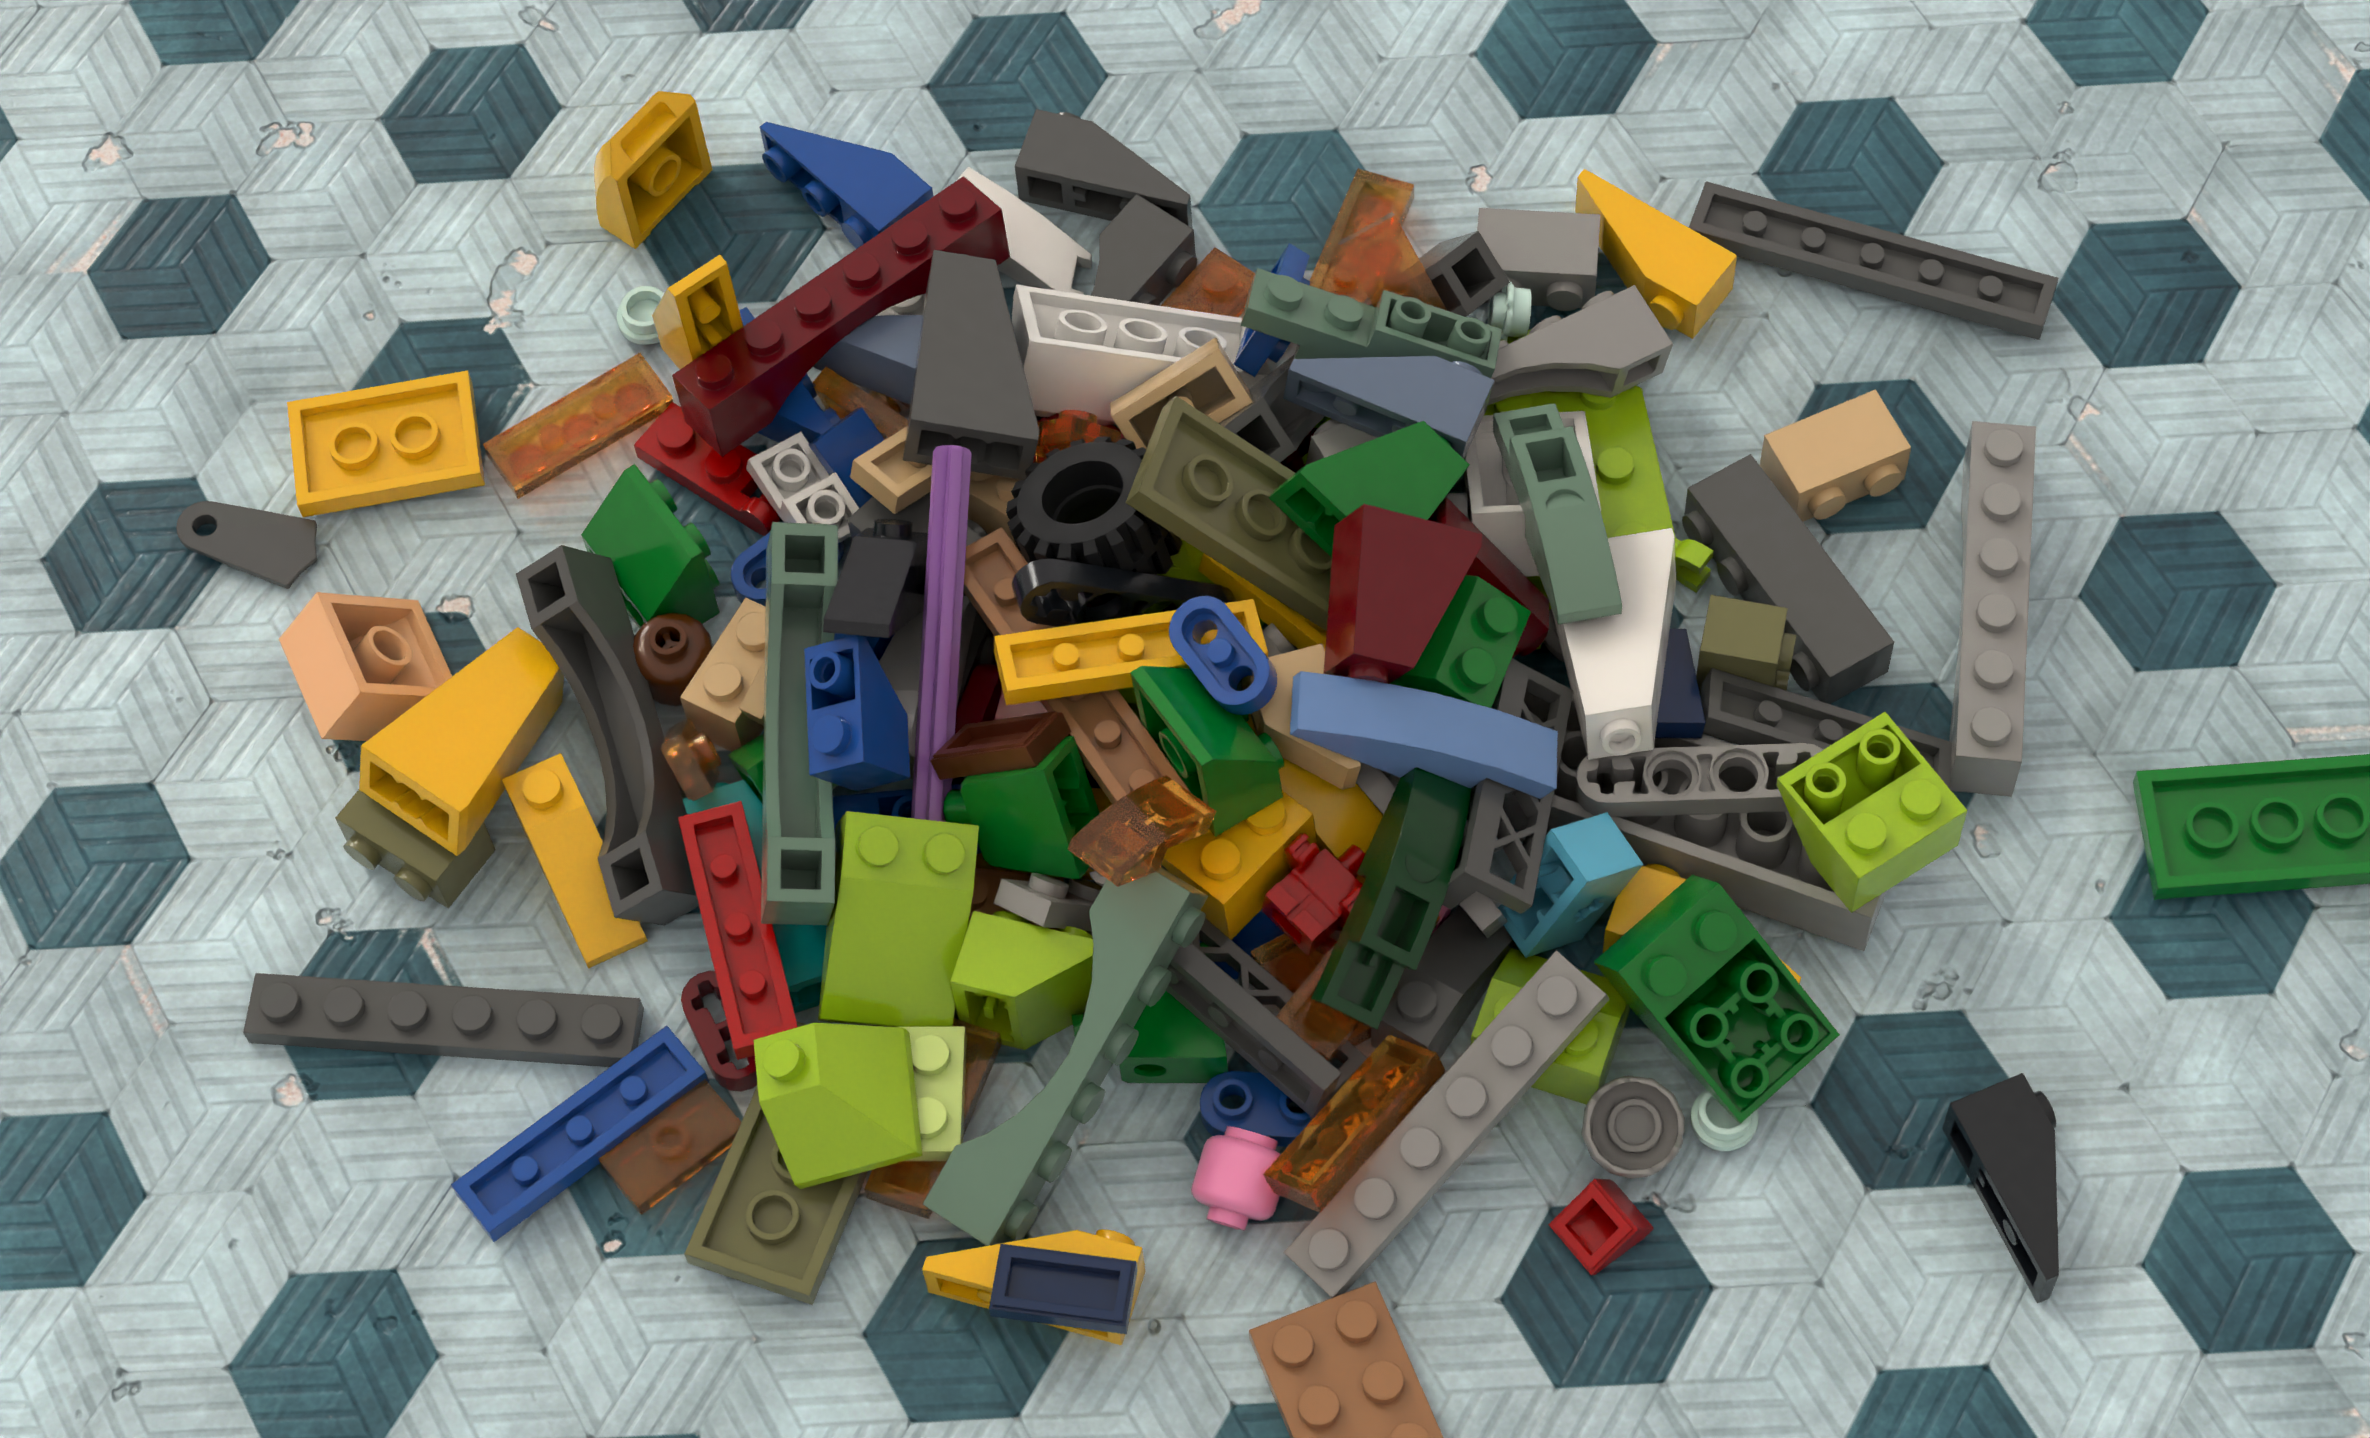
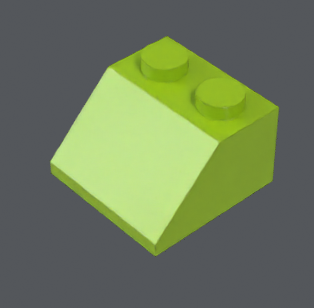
(1587, 1059)

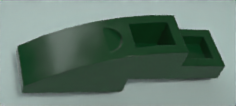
(1400, 898)

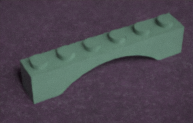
(796, 806)
(997, 1176)

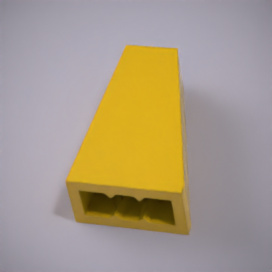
(452, 748)

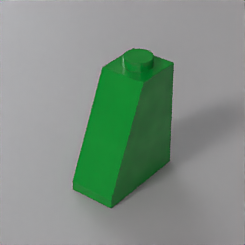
(1396, 472)

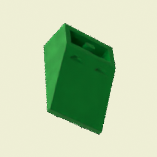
(1717, 996)

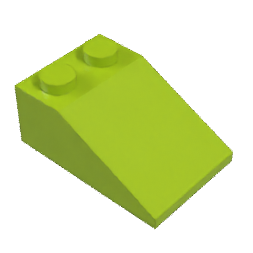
(896, 920)

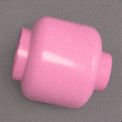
(1233, 1180)

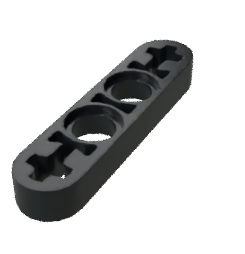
(1058, 591)

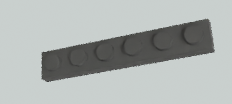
(1875, 260)
(442, 1020)

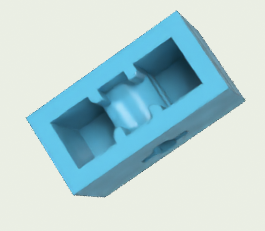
(1577, 880)

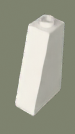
(1621, 658)

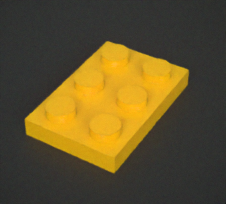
(385, 443)

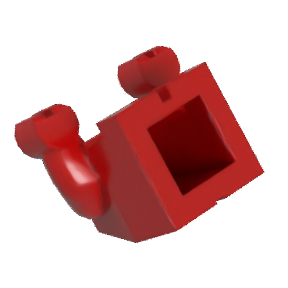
(1315, 893)

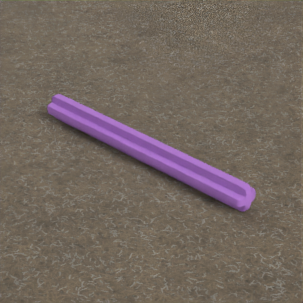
(941, 625)

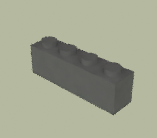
(1778, 562)

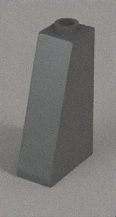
(970, 372)

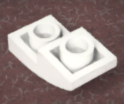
(801, 486)

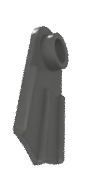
(251, 540)

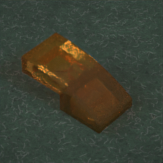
(1139, 828)

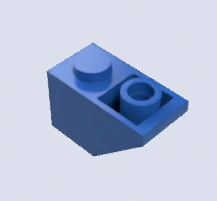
(853, 717)

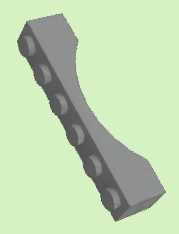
(1594, 351)
(1994, 609)

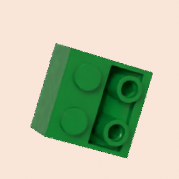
(653, 555)

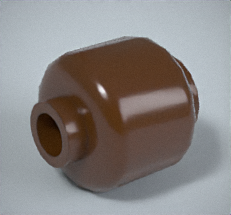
(670, 653)

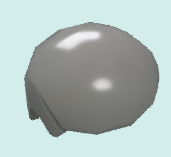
(1633, 1127)

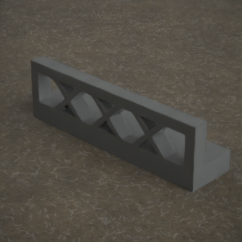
(1486, 815)
(1248, 1026)

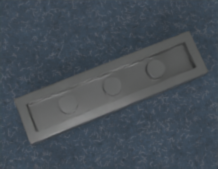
(1763, 714)

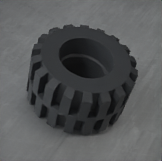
(1079, 513)

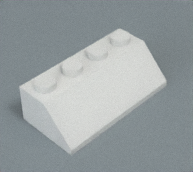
(1095, 349)

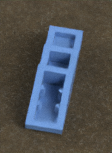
(1415, 728)

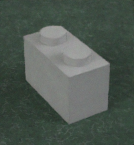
(1545, 253)

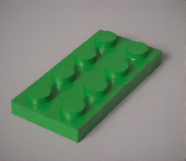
(2256, 826)

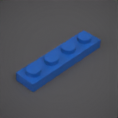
(577, 1134)

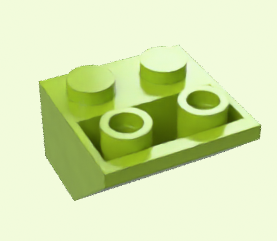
(1871, 811)
(1021, 977)

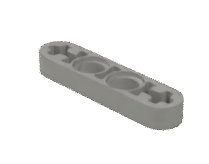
(1702, 768)

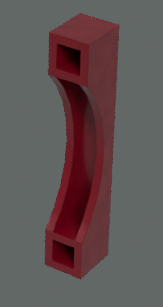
(752, 372)

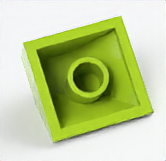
(838, 1099)

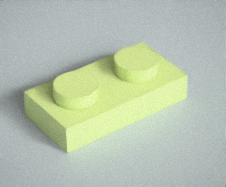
(939, 1087)

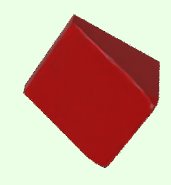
(1600, 1225)

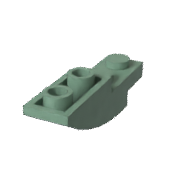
(1344, 328)
(1559, 513)

